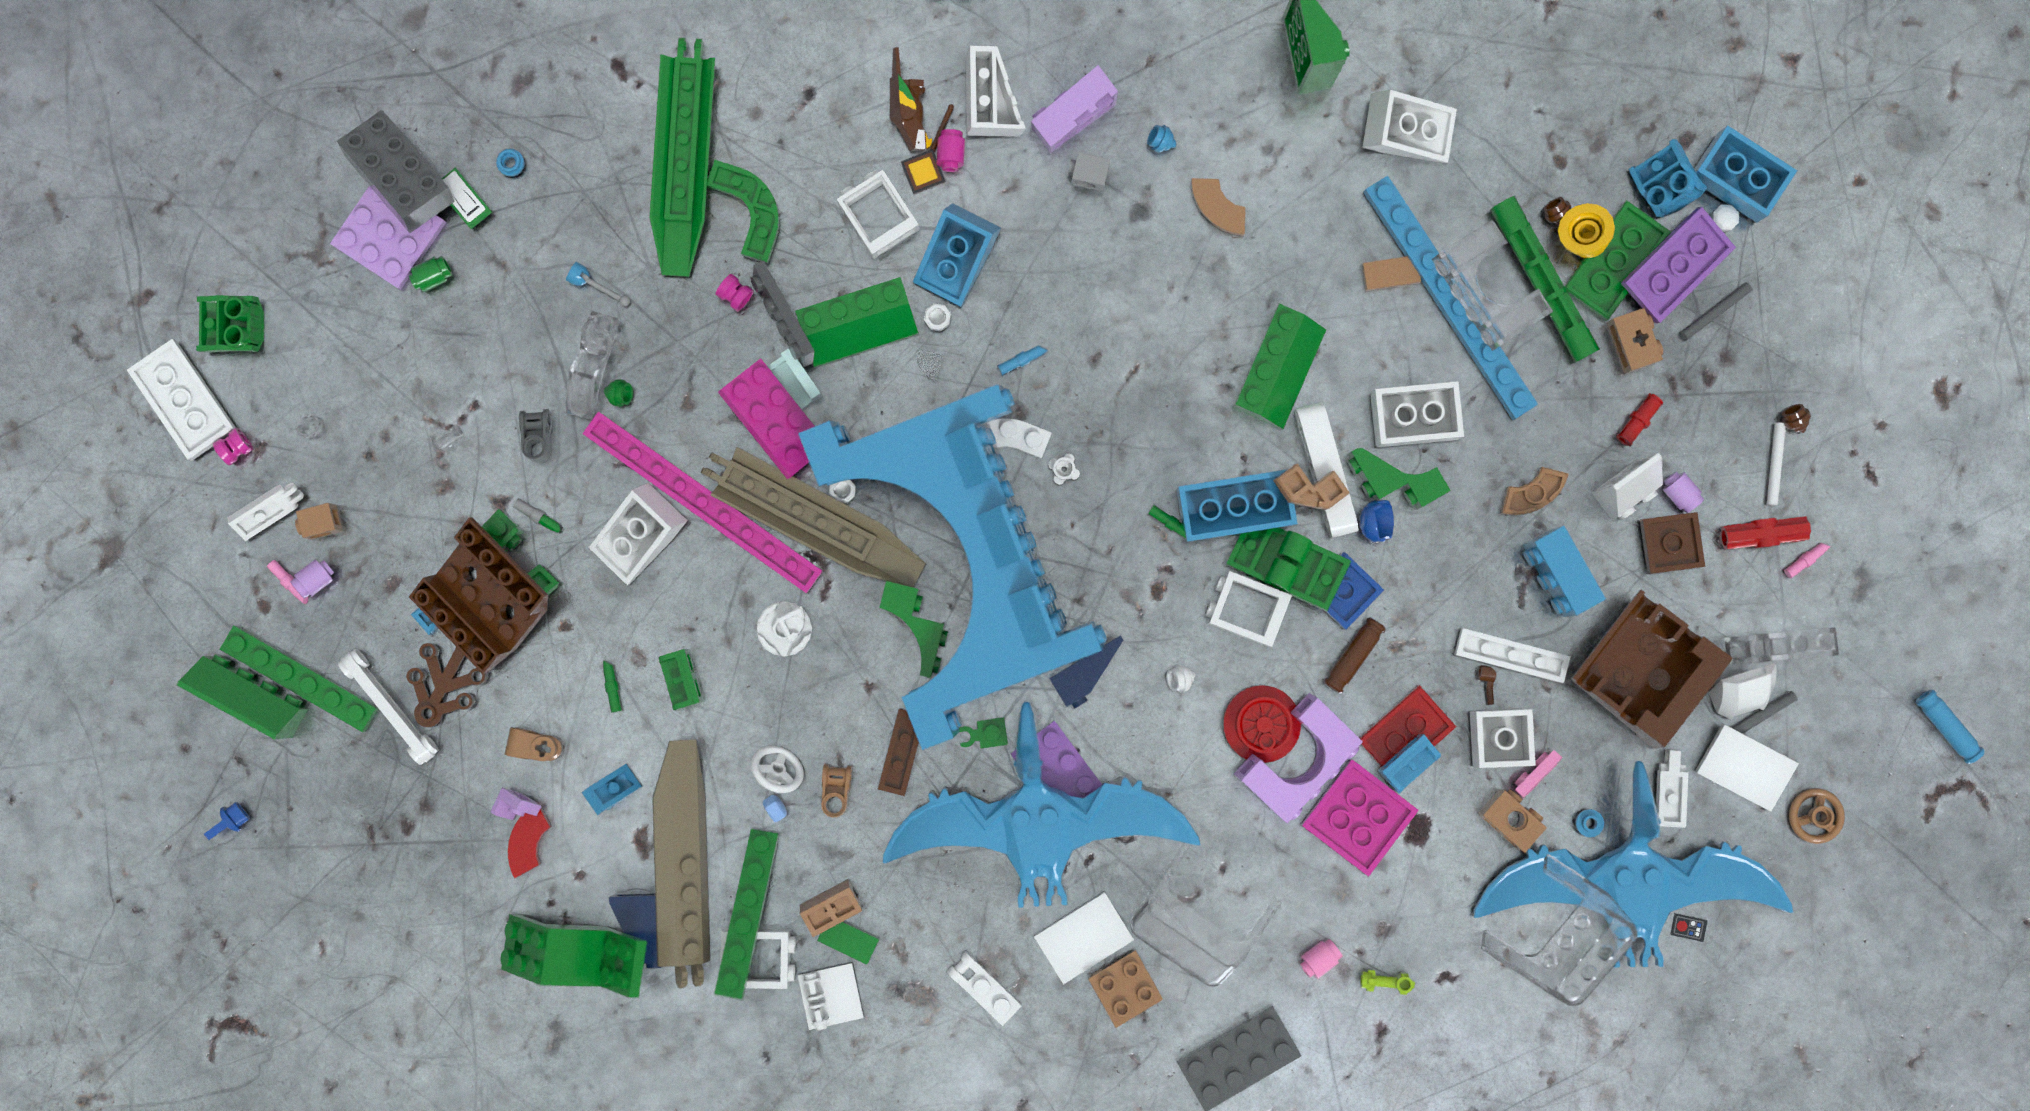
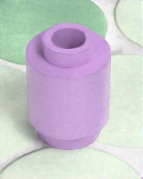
(1683, 491)
(312, 578)

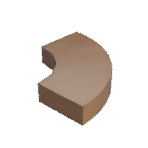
(1216, 207)
(1535, 494)

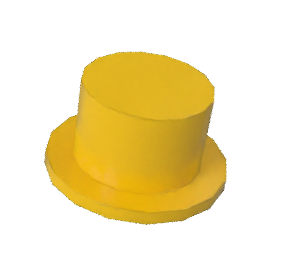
(1586, 230)

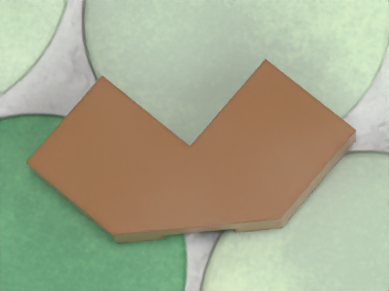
(1300, 491)

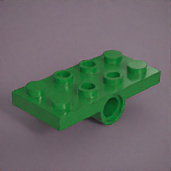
(1290, 565)

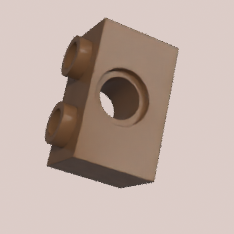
(1496, 815)

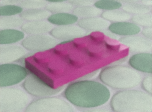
(769, 416)

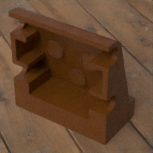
(1651, 670)

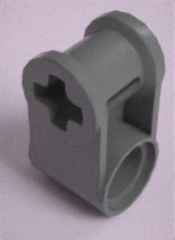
(536, 429)

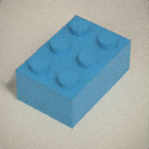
(1743, 174)
(1563, 572)

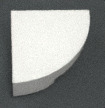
(792, 623)

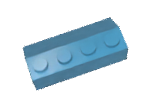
(1234, 506)

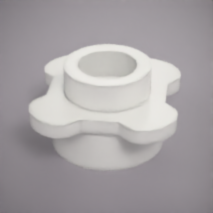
(1068, 462)

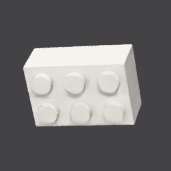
(1417, 414)

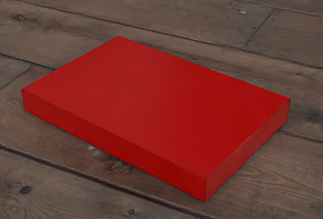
(1401, 724)

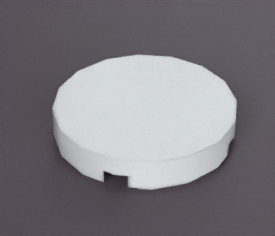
(772, 636)

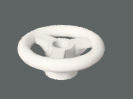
(775, 774)

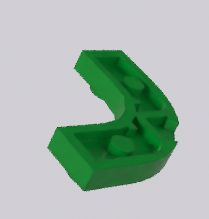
(761, 206)

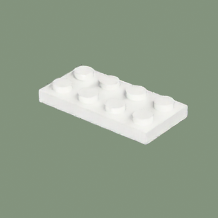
(181, 399)

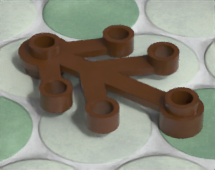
(443, 683)

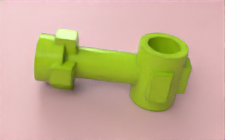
(1401, 982)

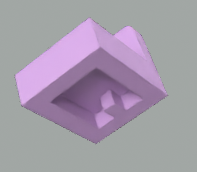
(513, 803)

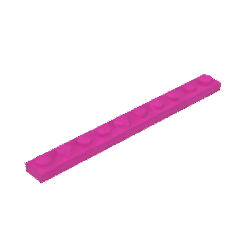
(698, 500)

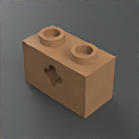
(1631, 354)

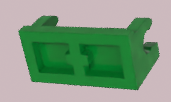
(680, 679)

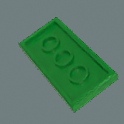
(1599, 278)

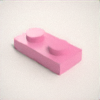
(1545, 765)

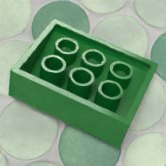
(1314, 45)

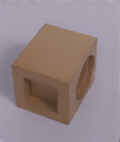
(318, 521)

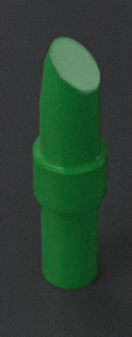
(1169, 522)
(611, 687)

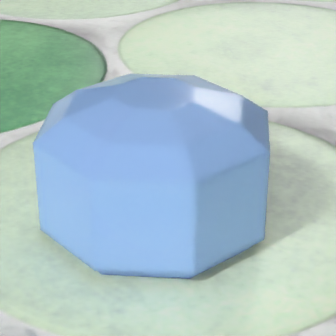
(775, 808)

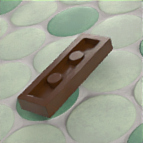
(899, 756)

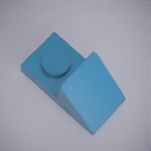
(611, 789)

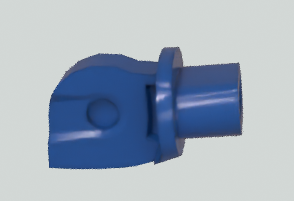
(231, 817)

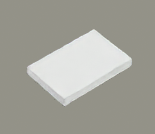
(1746, 767)
(1083, 938)

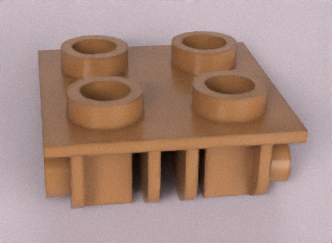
(1125, 989)

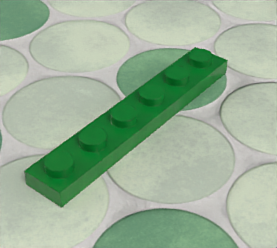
(299, 678)
(746, 914)

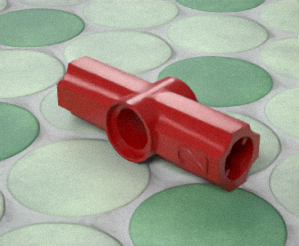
(1765, 533)

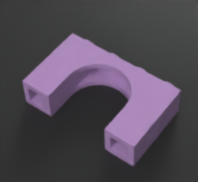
(1334, 746)

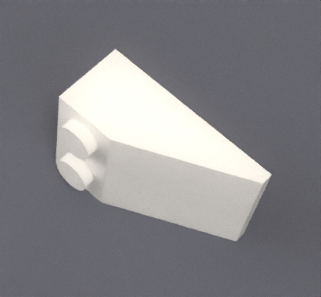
(1409, 126)
(1630, 486)
(637, 532)

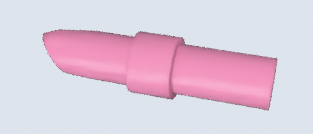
(1806, 560)
(285, 579)

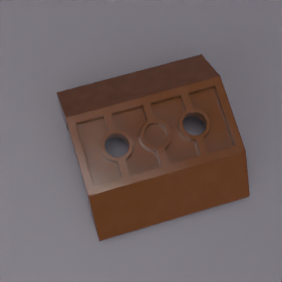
(475, 610)

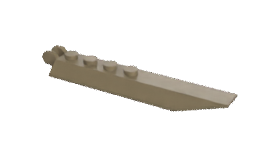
(813, 519)
(681, 864)

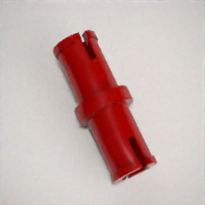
(1639, 419)

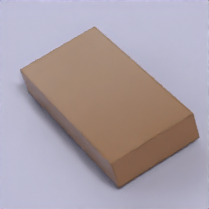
(1389, 273)

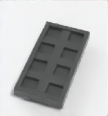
(1239, 1058)

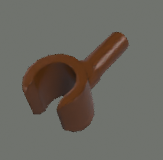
(1488, 674)

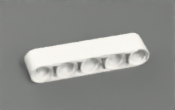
(1322, 459)

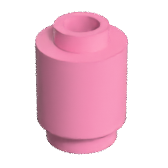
(1320, 959)

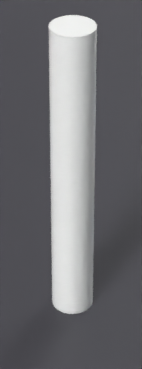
(1776, 464)

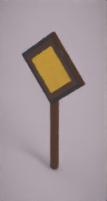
(923, 168)

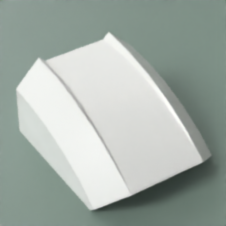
(1744, 691)

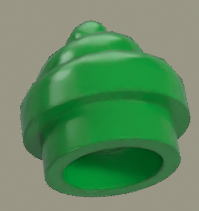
(619, 393)

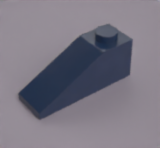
(1081, 677)

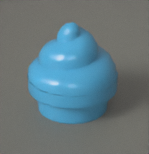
(1161, 139)

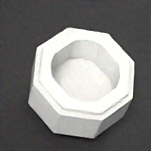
(1725, 217)
(937, 317)
(843, 491)

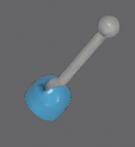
(579, 276)

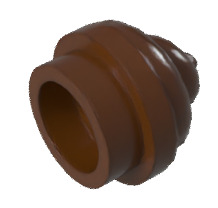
(1556, 210)
(1796, 418)

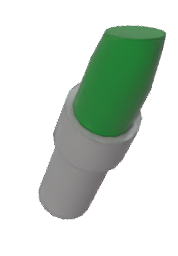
(536, 515)

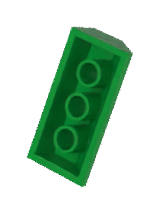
(858, 321)
(1280, 367)
(244, 696)

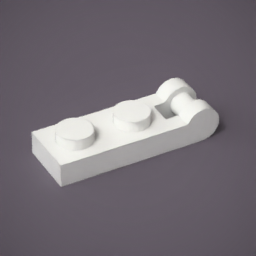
(985, 989)

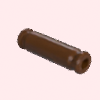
(1354, 655)

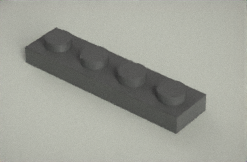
(786, 322)

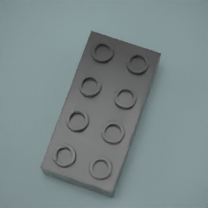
(396, 171)

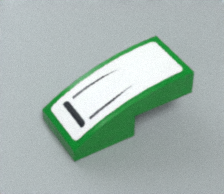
(467, 201)

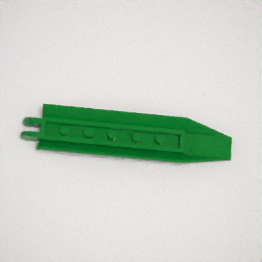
(681, 157)

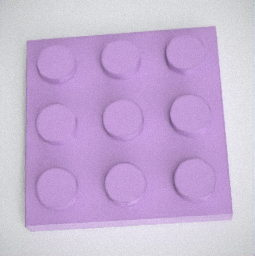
(381, 242)

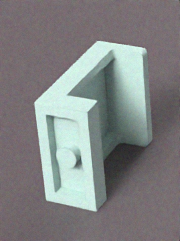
(795, 380)

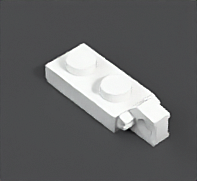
(1672, 790)

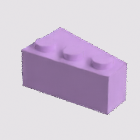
(1074, 109)

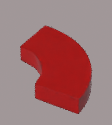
(525, 841)

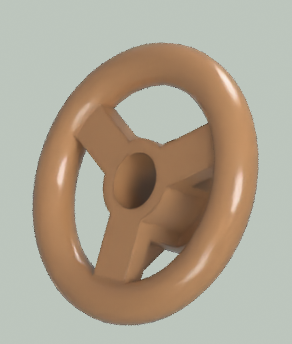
(1827, 816)

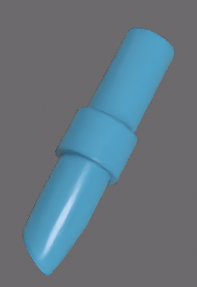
(1021, 359)

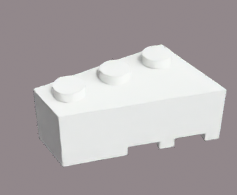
(989, 99)

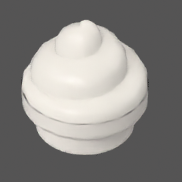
(1180, 678)

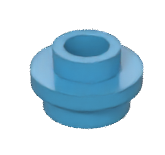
(506, 155)
(1582, 819)

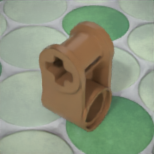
(528, 745)
(836, 788)

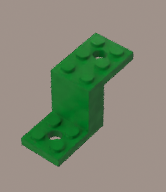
(573, 955)

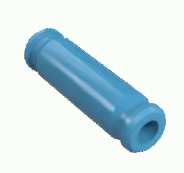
(1950, 726)

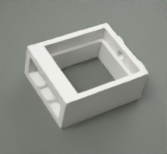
(893, 236)
(1275, 617)
(787, 970)

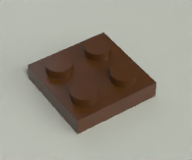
(1672, 543)

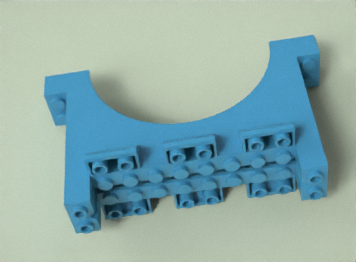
(1013, 614)

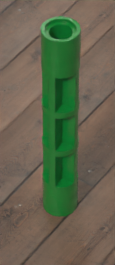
(1545, 278)

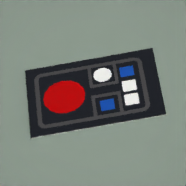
(1689, 927)

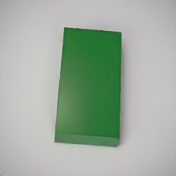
(850, 941)

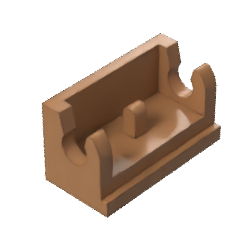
(830, 908)

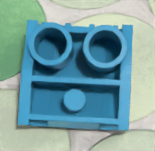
(1668, 180)

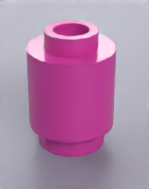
(950, 150)

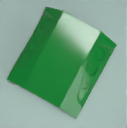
(230, 323)

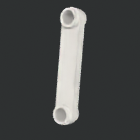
(420, 747)

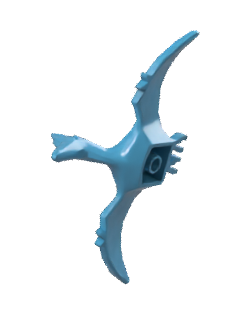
(1038, 823)
(1639, 877)

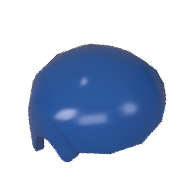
(1377, 521)

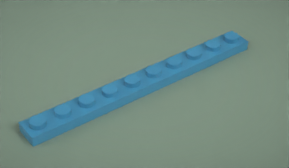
(1420, 250)

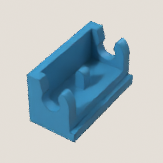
(1409, 762)

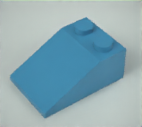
(956, 254)

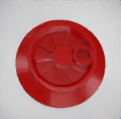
(1261, 723)

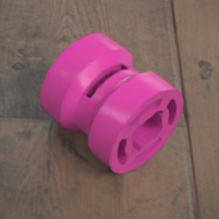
(734, 292)
(233, 446)

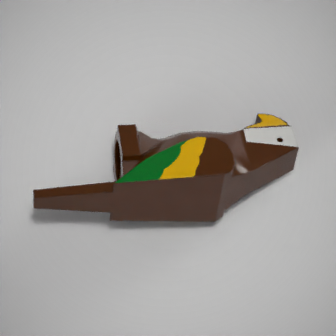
(907, 107)

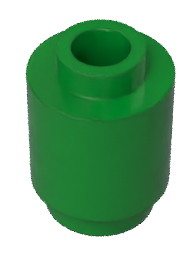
(430, 273)

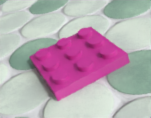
(1359, 817)

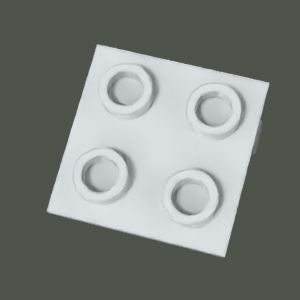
(830, 996)

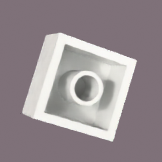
(1502, 738)

